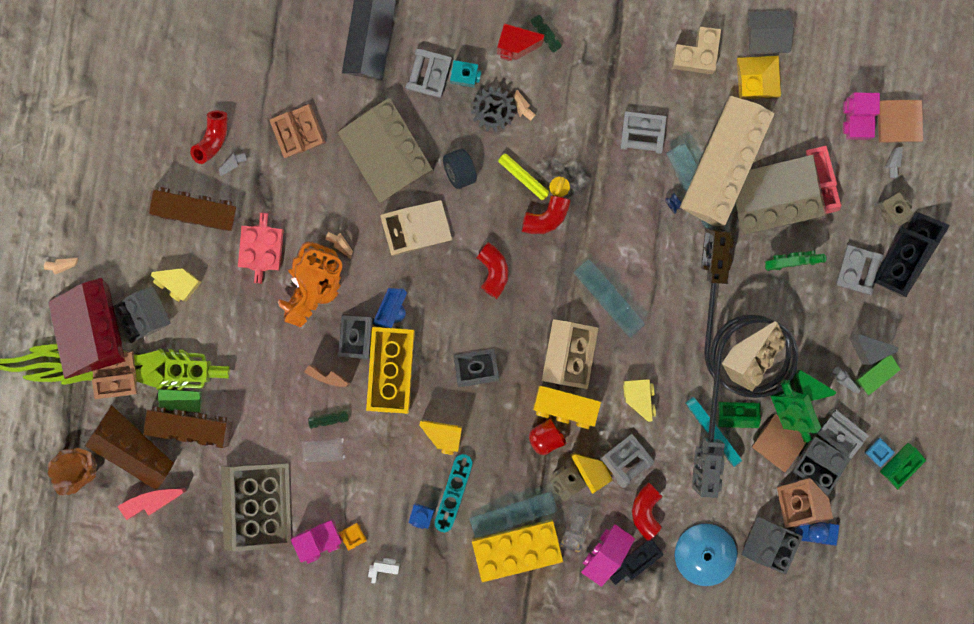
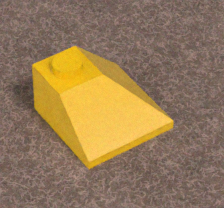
(758, 77)
(443, 435)
(593, 471)

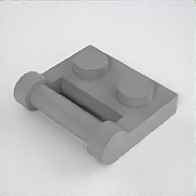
(435, 73)
(643, 125)
(852, 268)
(622, 455)

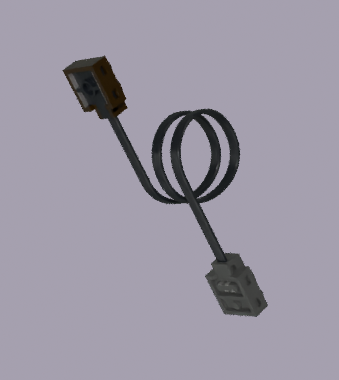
(709, 457)

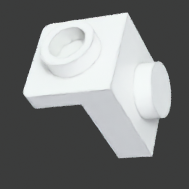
(387, 566)

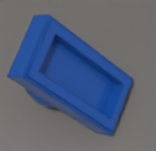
(391, 309)
(819, 533)

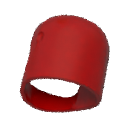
(546, 438)

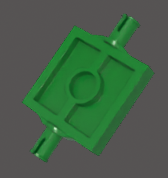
(794, 259)
(796, 411)

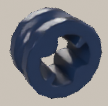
(673, 203)

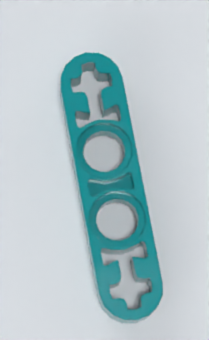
(703, 418)
(455, 493)

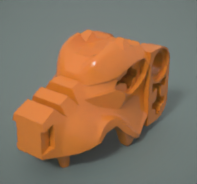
(307, 274)

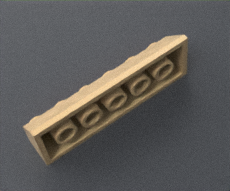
(727, 161)

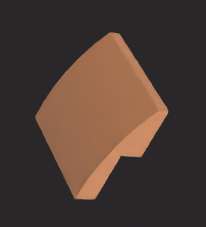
(900, 121)
(297, 131)
(332, 378)
(116, 379)
(779, 444)

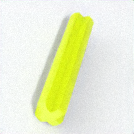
(523, 176)

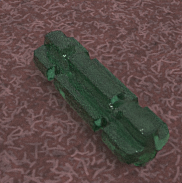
(549, 36)
(328, 419)

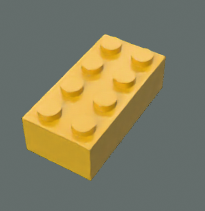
(390, 370)
(517, 550)

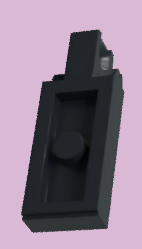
(637, 562)

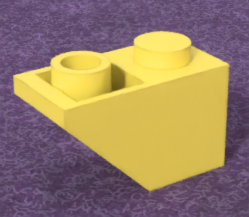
(178, 281)
(638, 396)

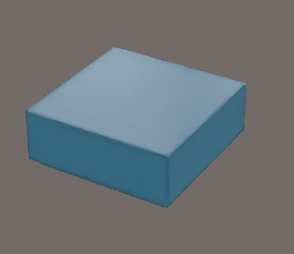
(879, 452)

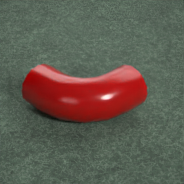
(213, 138)
(549, 220)
(497, 270)
(642, 511)

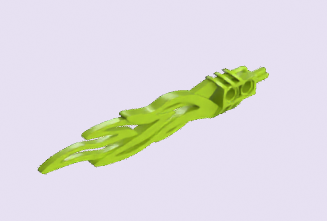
(146, 374)

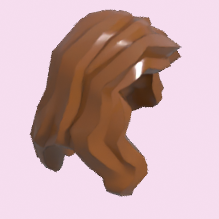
(71, 470)

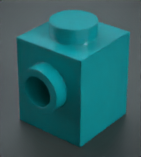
(459, 69)

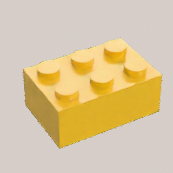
(566, 407)

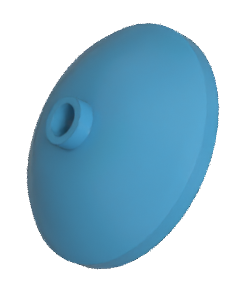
(691, 550)

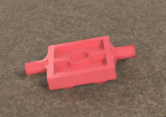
(260, 248)

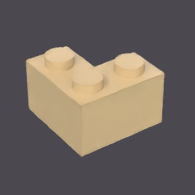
(701, 57)

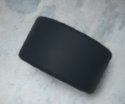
(459, 168)

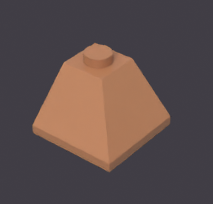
(803, 504)

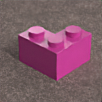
(860, 115)
(316, 540)
(607, 555)

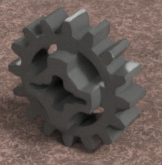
(484, 114)

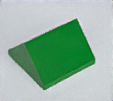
(808, 385)

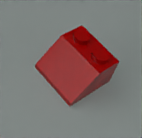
(517, 42)

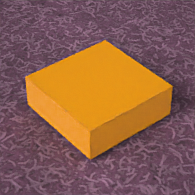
(352, 536)

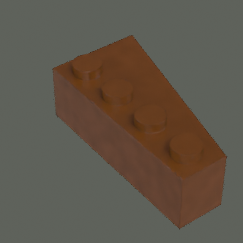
(190, 209)
(187, 427)
(129, 449)

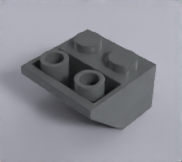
(141, 314)
(821, 464)
(771, 545)

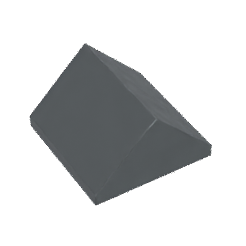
(770, 32)
(355, 337)
(870, 349)
(476, 368)

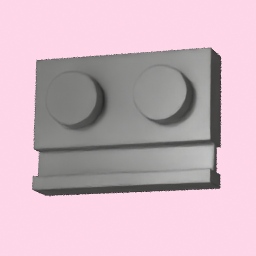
(842, 434)

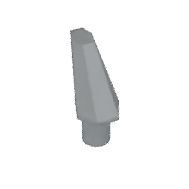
(232, 162)
(894, 162)
(845, 379)

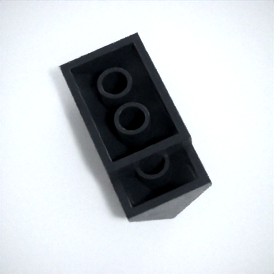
(369, 38)
(910, 254)

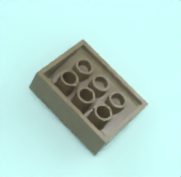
(385, 150)
(780, 195)
(256, 506)

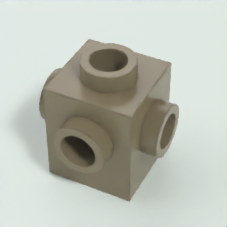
(894, 202)
(567, 482)

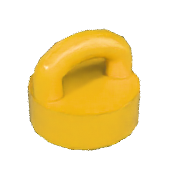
(559, 187)

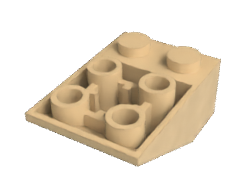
(416, 227)
(754, 356)

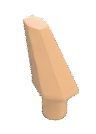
(522, 106)
(340, 244)
(60, 265)

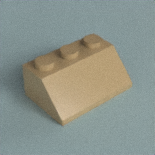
(570, 354)

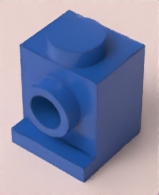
(421, 516)

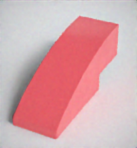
(826, 178)
(149, 501)

